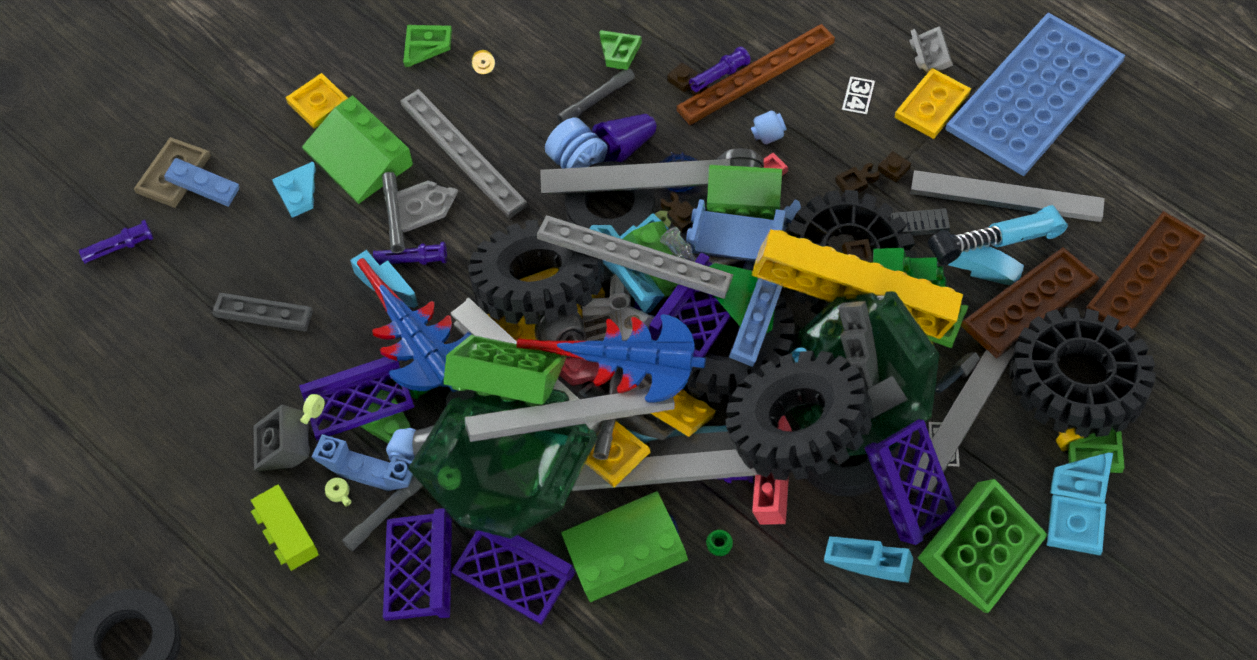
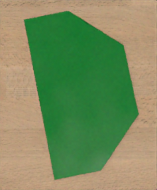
(739, 292)

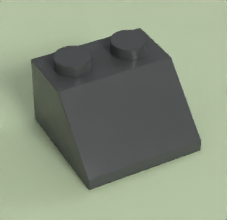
(280, 440)

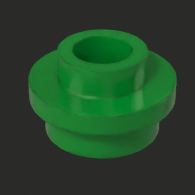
(719, 535)

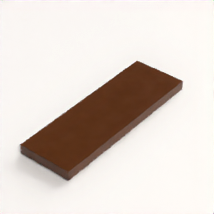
(1146, 271)
(1041, 290)

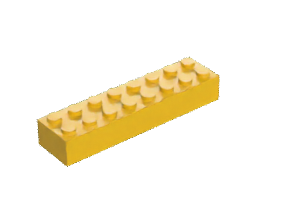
(831, 274)

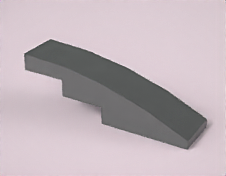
(859, 341)
(643, 424)
(693, 444)

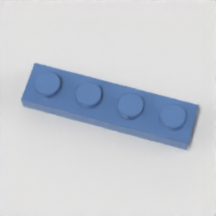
(755, 322)

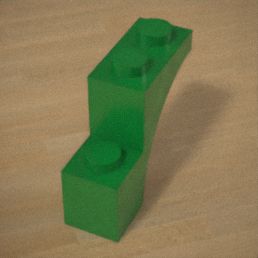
(918, 268)

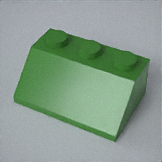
(744, 191)
(650, 237)

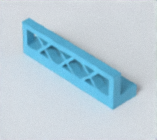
(637, 283)

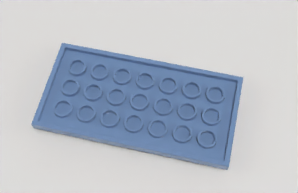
(1035, 93)

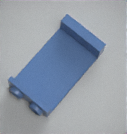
(730, 234)

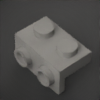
(931, 50)

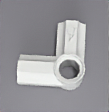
(618, 299)

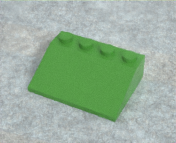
(357, 149)
(502, 370)
(983, 545)
(624, 546)

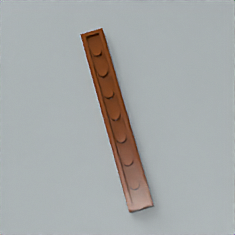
(755, 74)

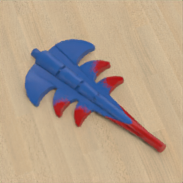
(418, 341)
(666, 360)

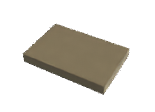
(153, 181)

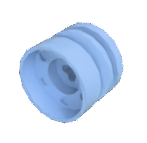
(575, 145)

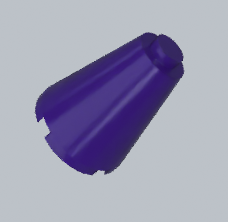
(625, 135)

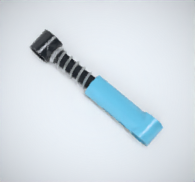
(1046, 223)

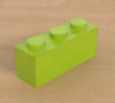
(283, 528)

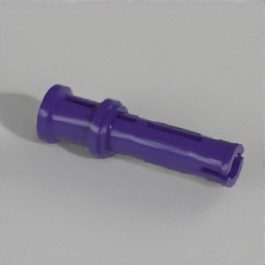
(727, 65)
(127, 237)
(422, 254)

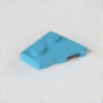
(297, 189)
(1083, 479)

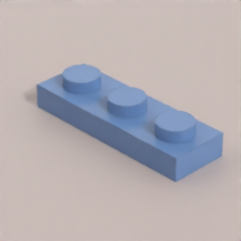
(201, 182)

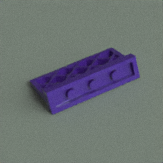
(679, 301)
(351, 383)
(892, 487)
(531, 554)
(439, 572)

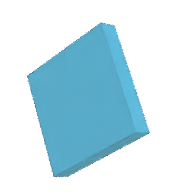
(1076, 524)

